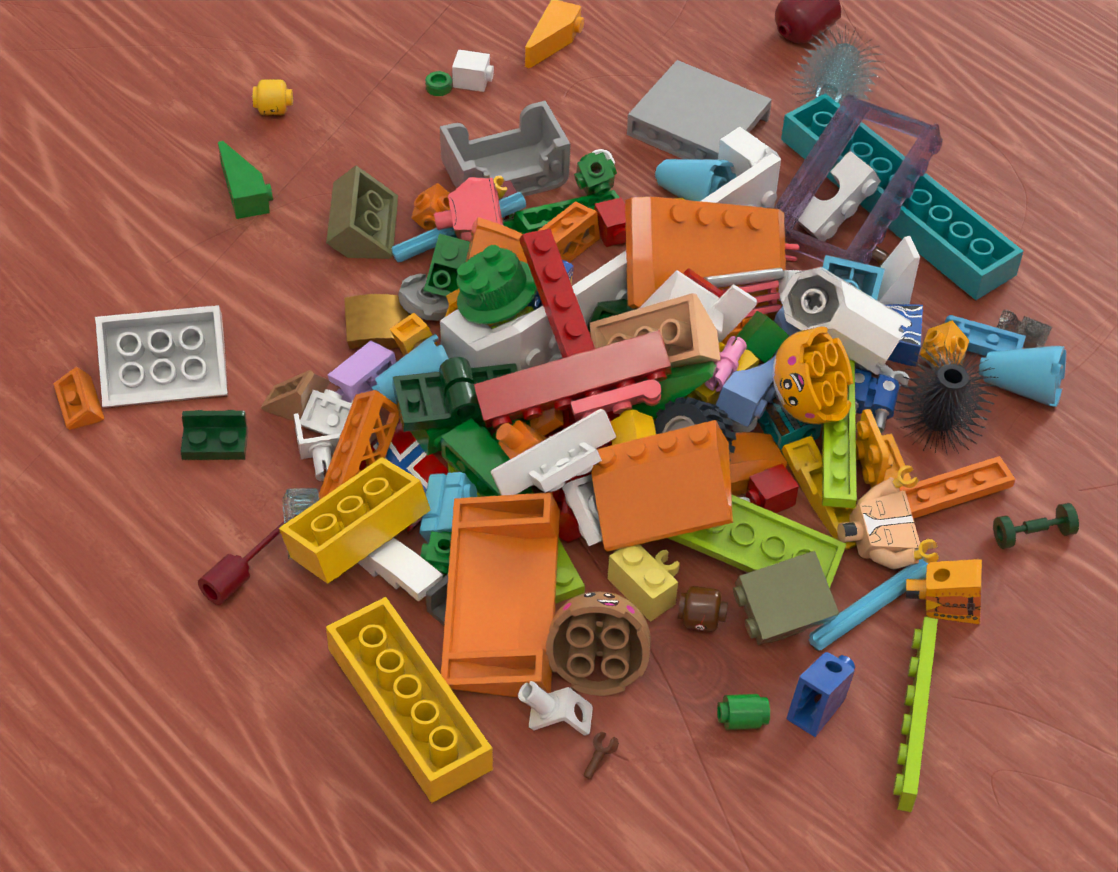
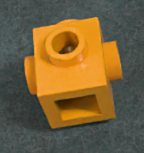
(947, 333)

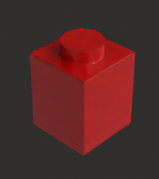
(611, 221)
(773, 489)

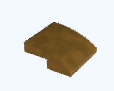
(371, 318)

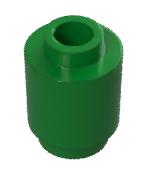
(743, 711)

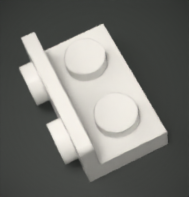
(325, 412)

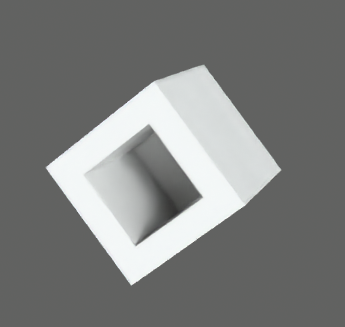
(472, 70)

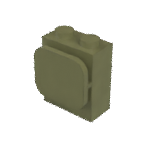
(785, 598)

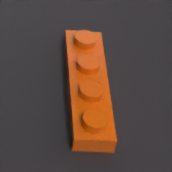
(959, 486)

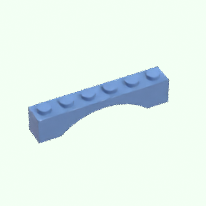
(750, 390)

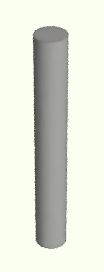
(746, 277)

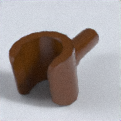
(599, 753)

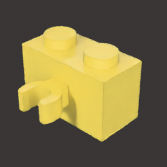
(644, 579)

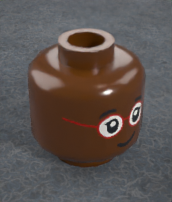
(702, 608)

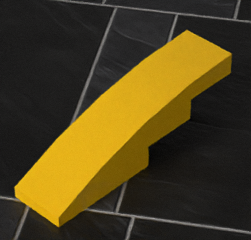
(806, 466)

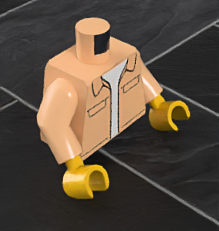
(885, 526)

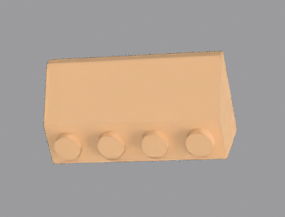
(683, 326)

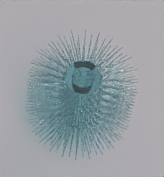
(839, 69)

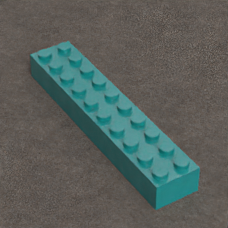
(937, 221)

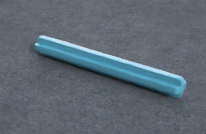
(429, 239)
(866, 606)

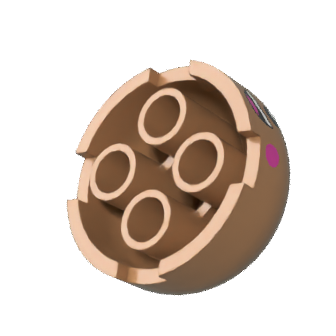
(599, 626)

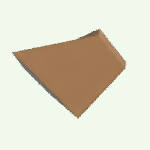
(293, 395)

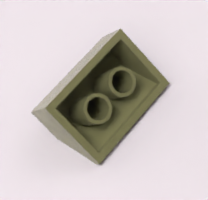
(362, 216)

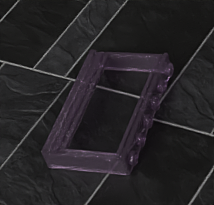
(824, 156)

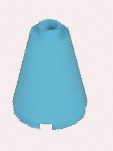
(693, 177)
(422, 359)
(1028, 372)

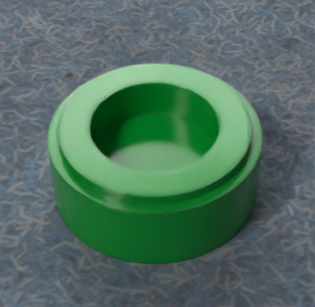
(438, 83)

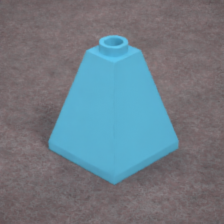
(860, 275)

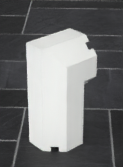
(859, 321)

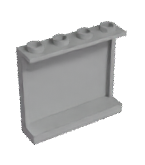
(693, 111)

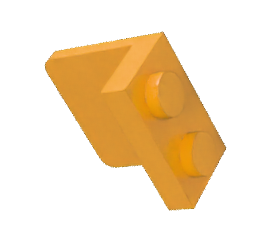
(877, 452)

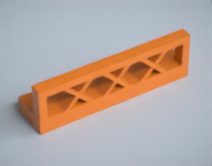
(571, 226)
(355, 436)

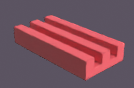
(772, 296)

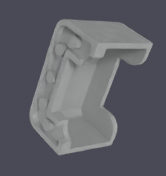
(530, 156)

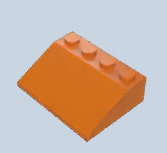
(663, 485)

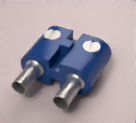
(877, 395)

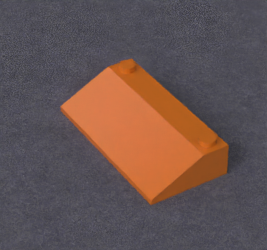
(500, 593)

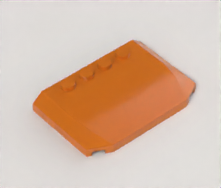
(699, 236)

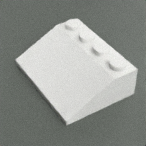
(161, 356)

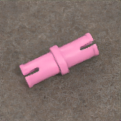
(728, 363)

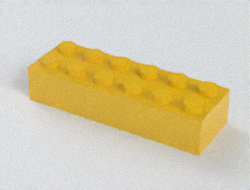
(409, 699)

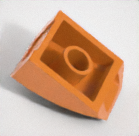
(490, 233)
(752, 455)

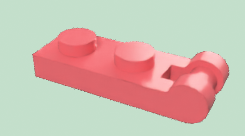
(618, 399)

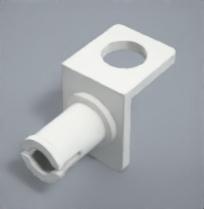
(318, 447)
(555, 707)

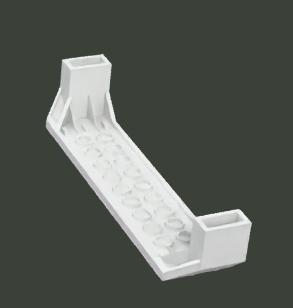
(530, 337)

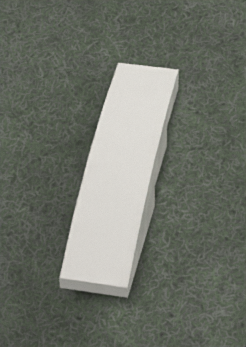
(402, 568)

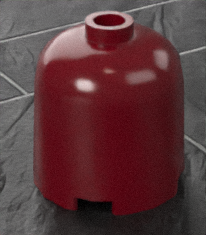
(802, 18)

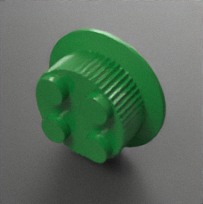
(494, 286)

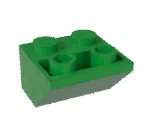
(447, 257)

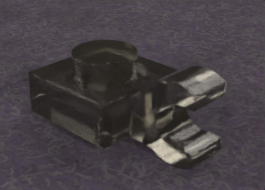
(1035, 331)

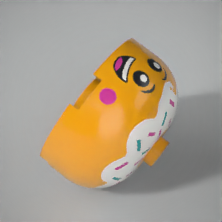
(813, 374)

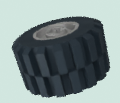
(692, 412)

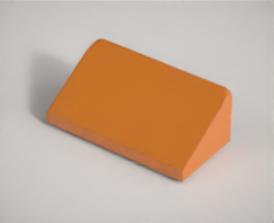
(78, 399)

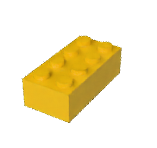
(355, 519)

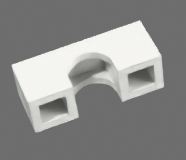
(856, 183)

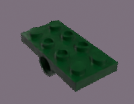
(443, 396)

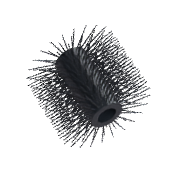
(945, 398)

